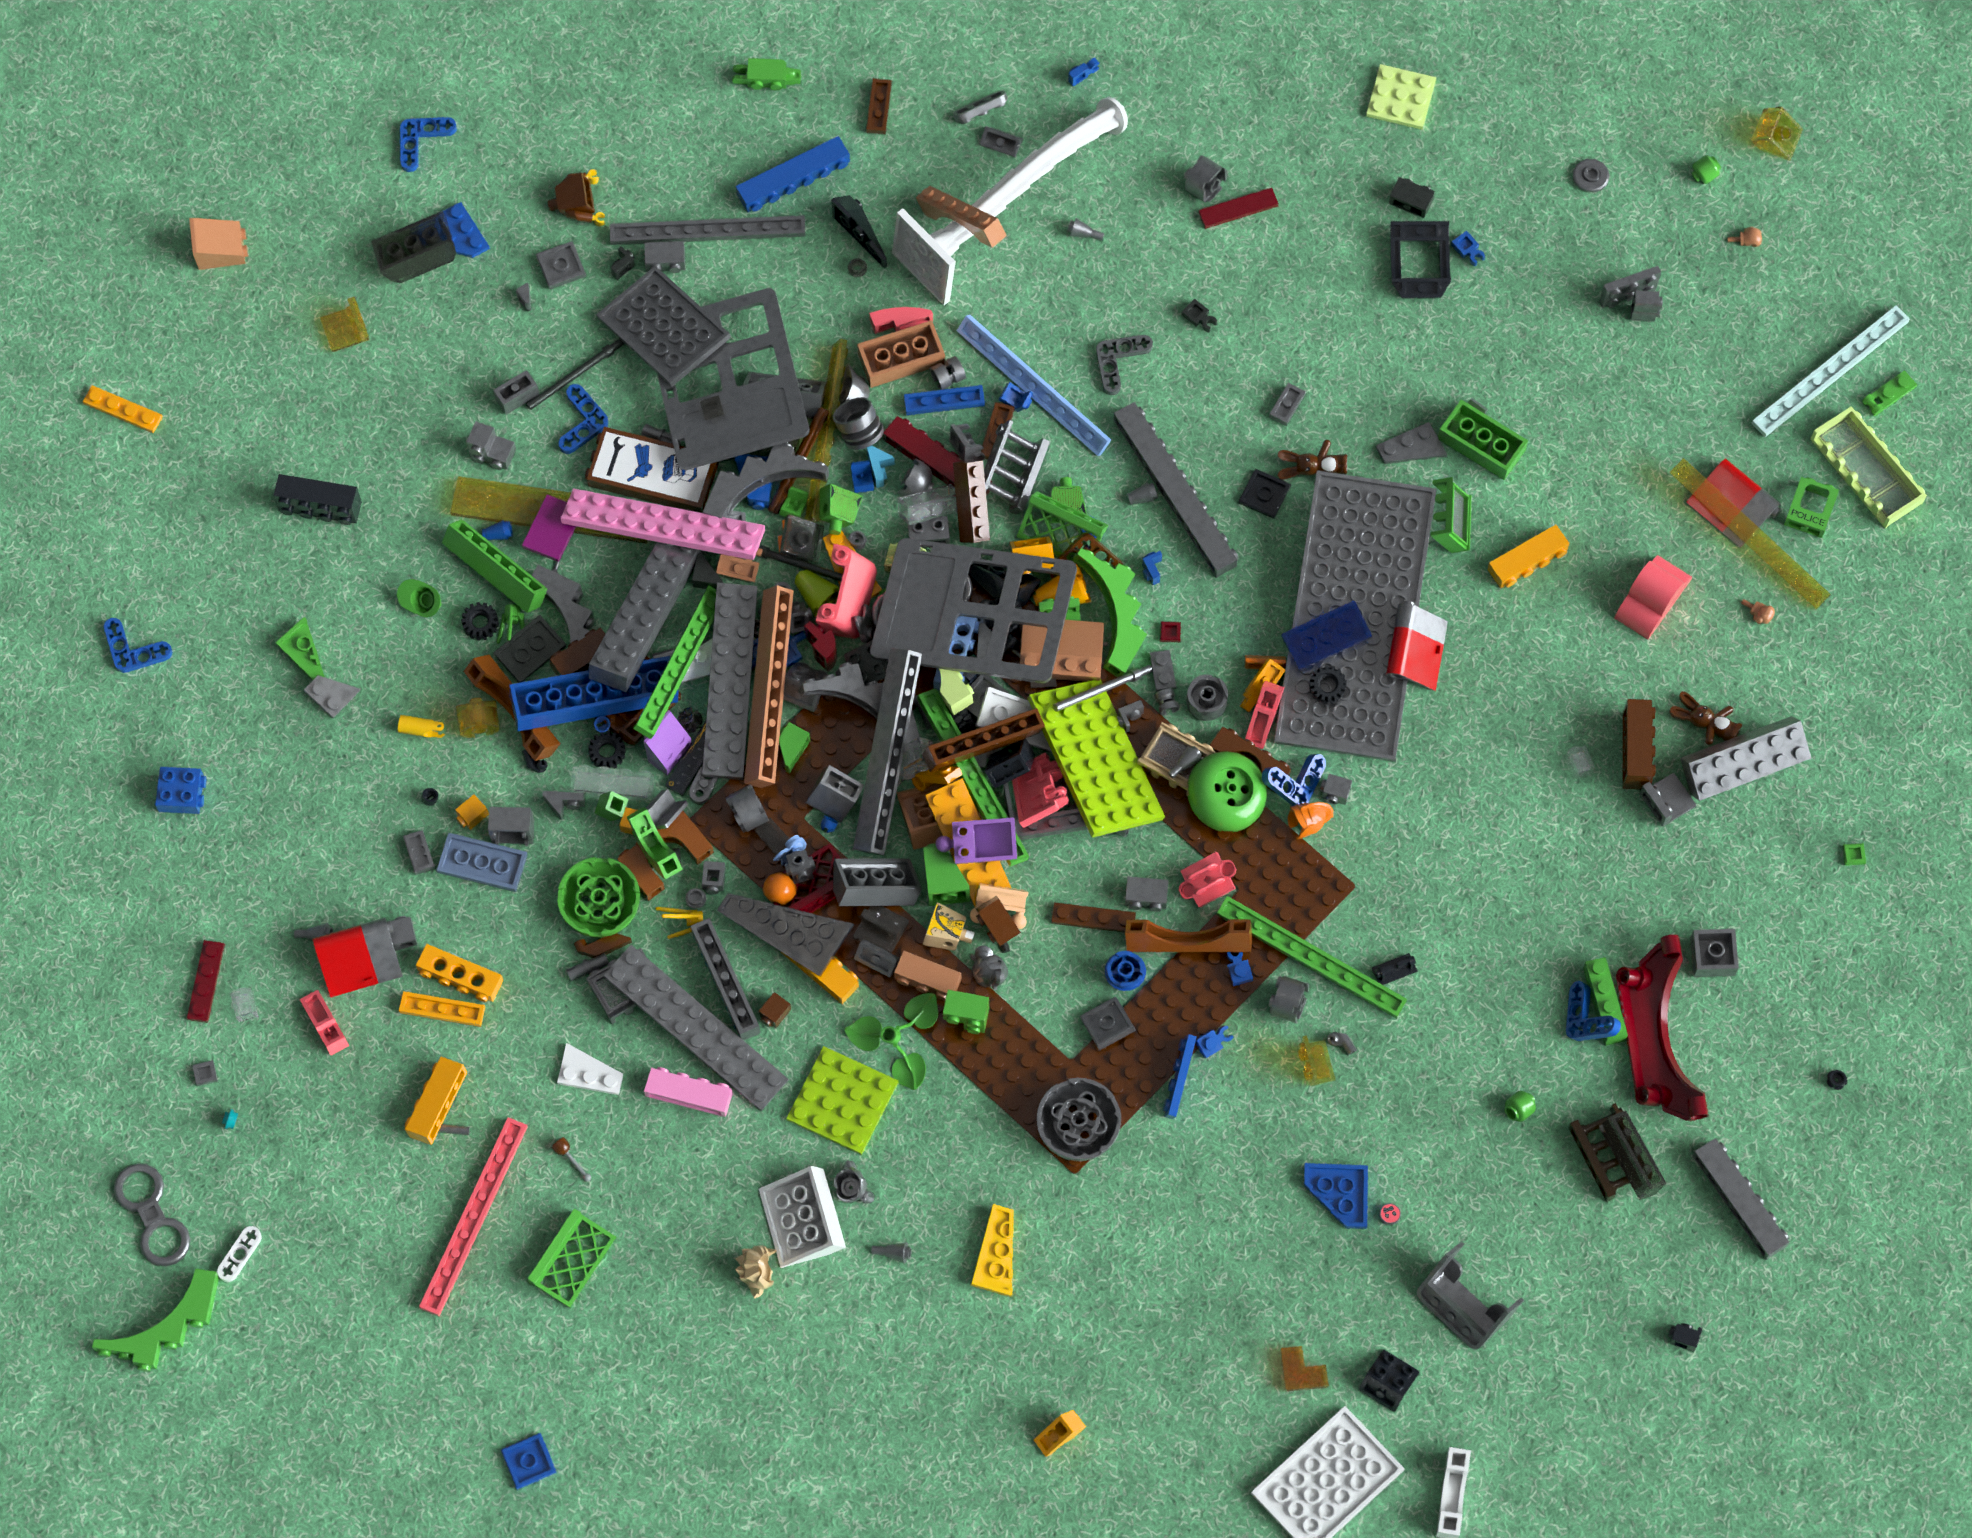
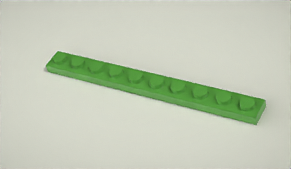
(677, 665)
(971, 772)
(1315, 958)

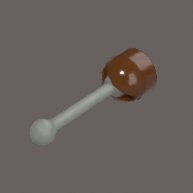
(562, 1148)

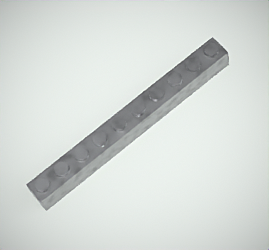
(1175, 489)
(887, 751)

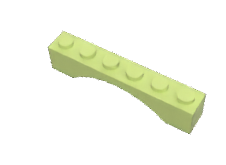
(954, 692)

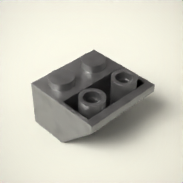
(834, 793)

